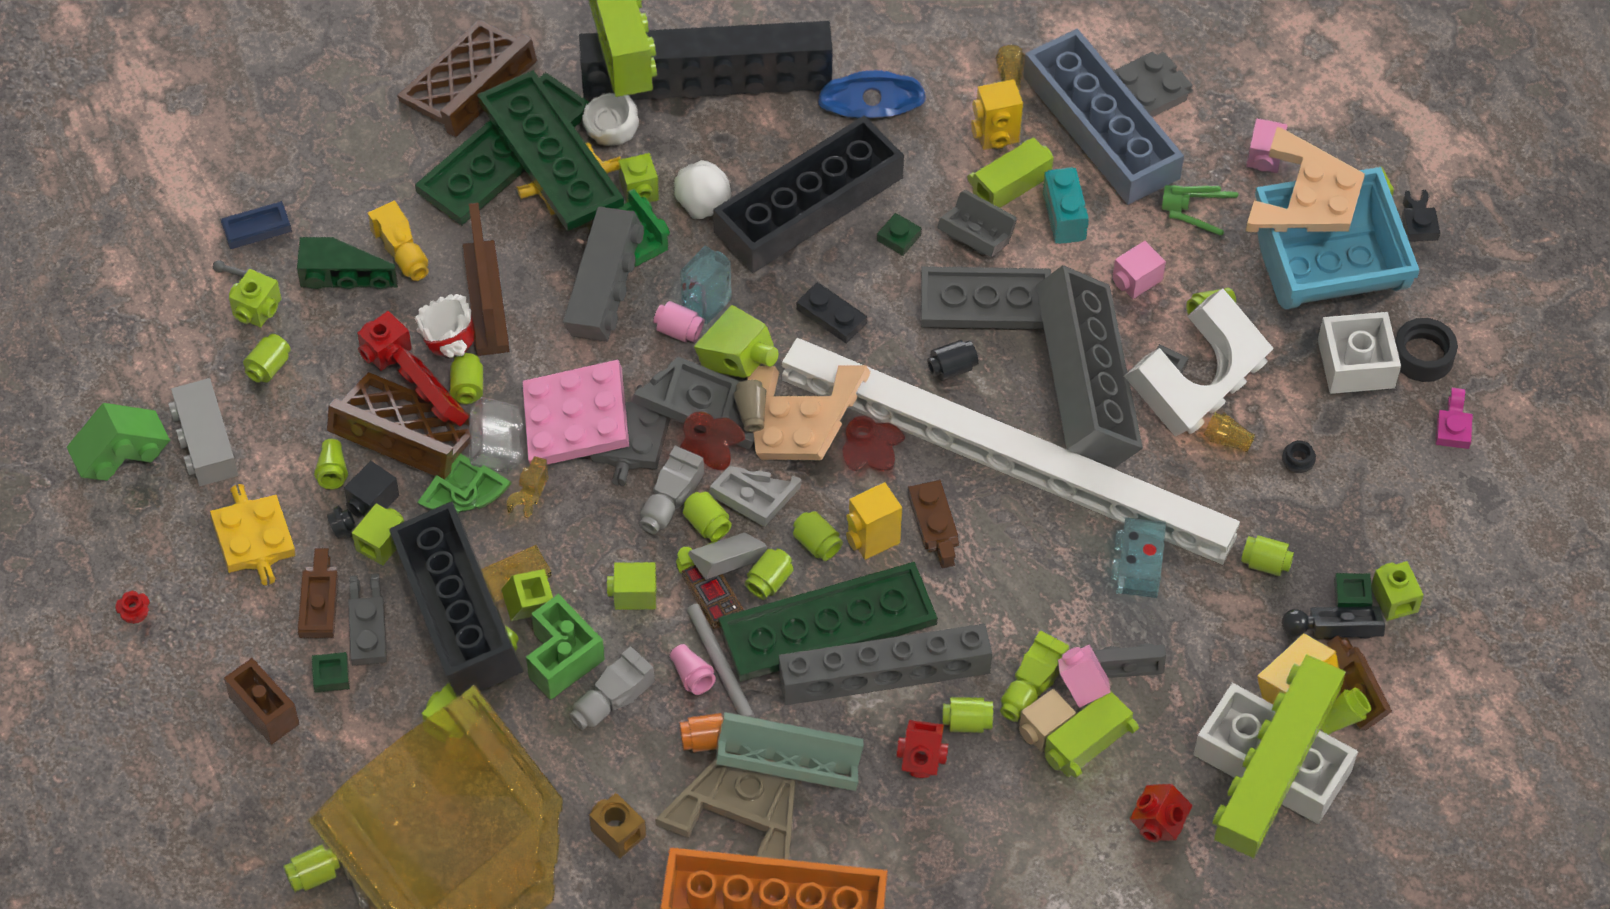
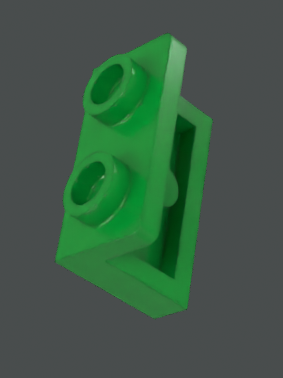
(655, 230)

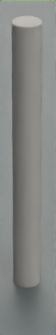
(719, 661)

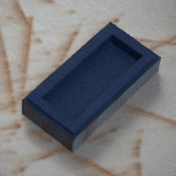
(256, 225)

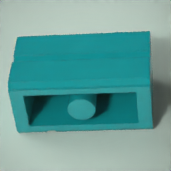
(1065, 205)

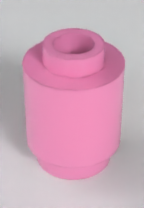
(678, 322)

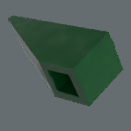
(335, 264)

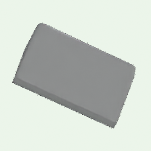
(727, 554)

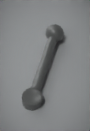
(219, 266)

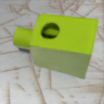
(736, 344)

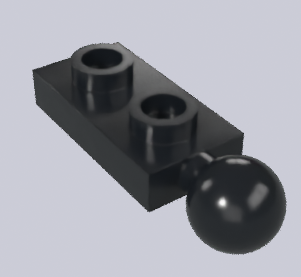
(1336, 621)

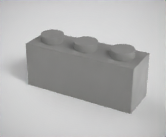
(202, 432)

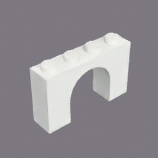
(1238, 351)

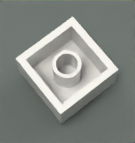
(1359, 352)

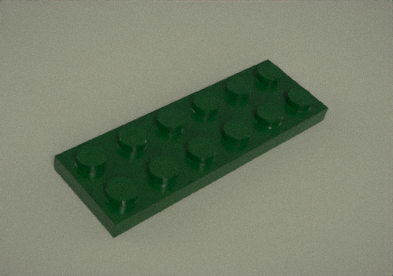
(550, 149)
(485, 162)
(832, 616)

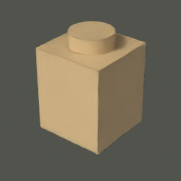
(1044, 718)

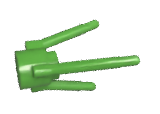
(1178, 198)

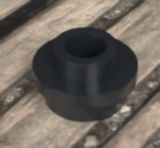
(1299, 449)
(341, 522)

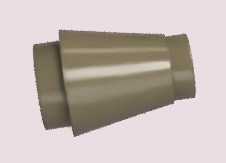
(751, 401)

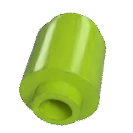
(266, 358)
(466, 378)
(707, 516)
(817, 535)
(1267, 555)
(769, 573)
(968, 714)
(311, 868)

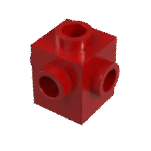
(382, 339)
(922, 749)
(1161, 812)

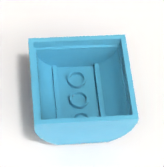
(1338, 263)

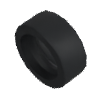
(1431, 330)

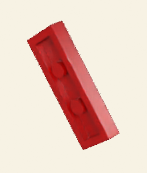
(430, 387)

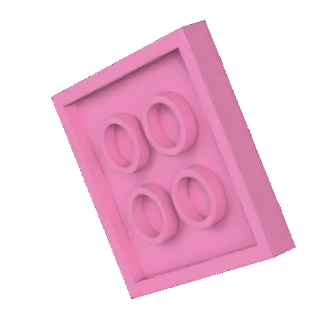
(576, 413)

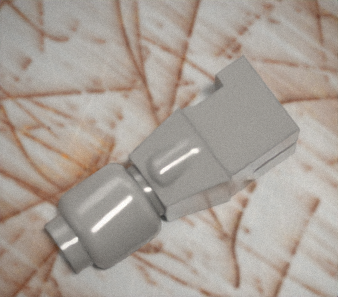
(674, 485)
(615, 688)

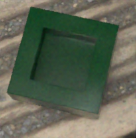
(899, 234)
(1353, 589)
(330, 672)

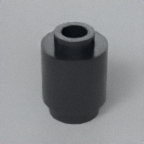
(952, 359)

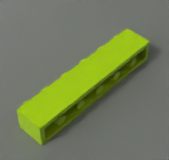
(1279, 755)

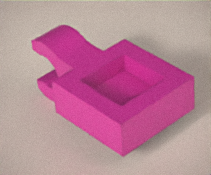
(1454, 426)

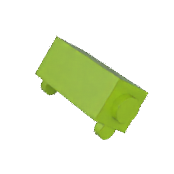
(1012, 173)
(1088, 734)

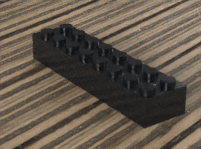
(724, 60)

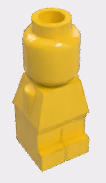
(395, 232)

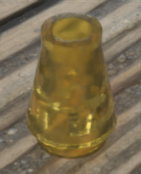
(1010, 63)
(1228, 432)

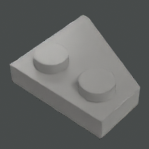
(754, 493)

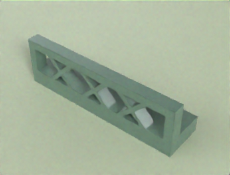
(789, 748)

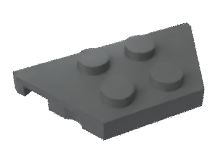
(690, 389)

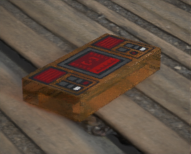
(712, 595)

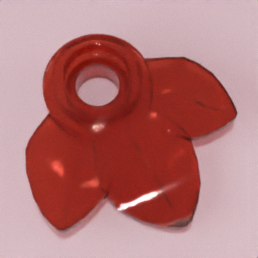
(714, 442)
(871, 448)

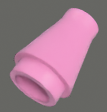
(693, 671)

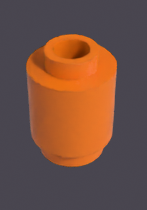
(701, 732)

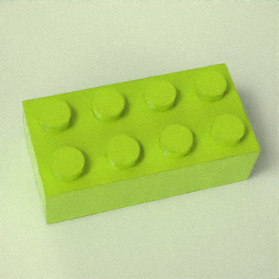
(625, 44)

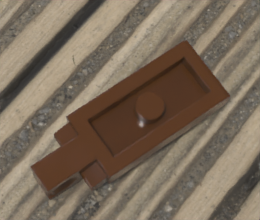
(934, 520)
(318, 598)
(1360, 676)

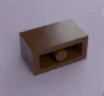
(261, 701)

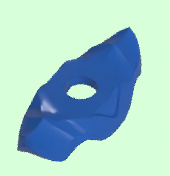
(897, 94)

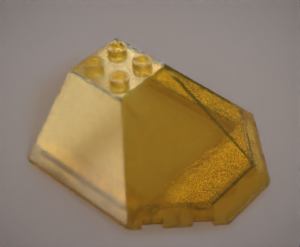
(448, 817)

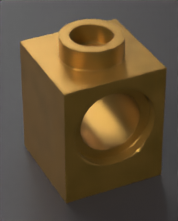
(619, 838)

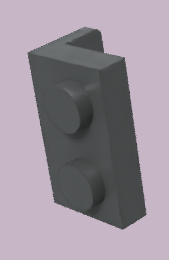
(978, 224)

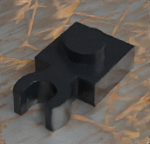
(1418, 221)

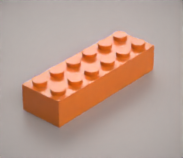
(751, 882)

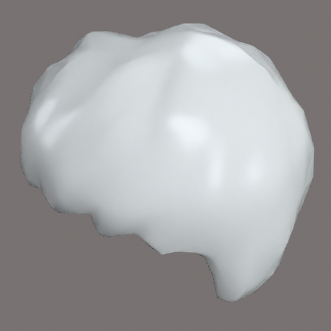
(611, 119)
(701, 188)

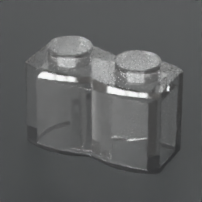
(495, 435)

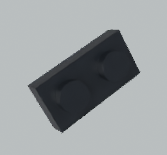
(831, 312)

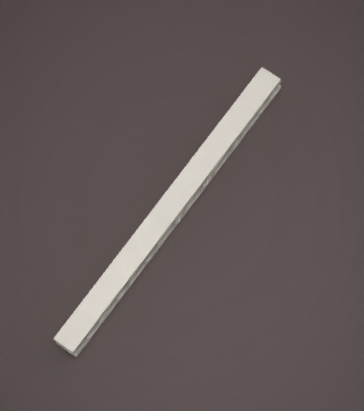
(1016, 453)

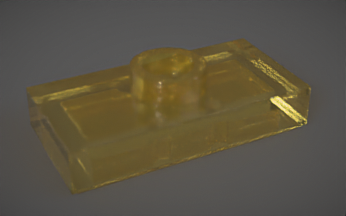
(521, 562)

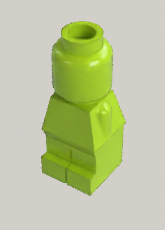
(1034, 675)

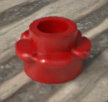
(133, 614)

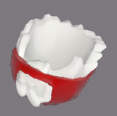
(447, 326)

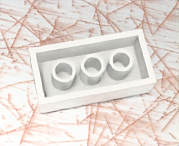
(1235, 729)

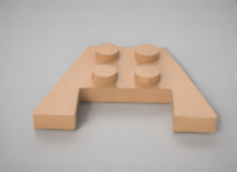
(1322, 194)
(804, 424)

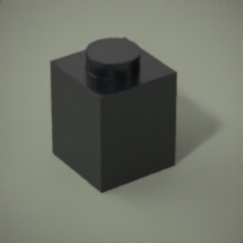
(370, 487)

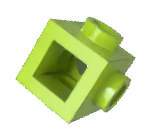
(254, 298)

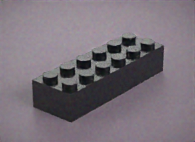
(808, 193)
(455, 600)

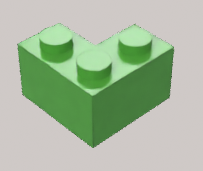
(116, 435)
(567, 650)

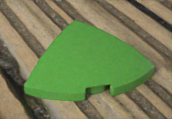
(465, 486)

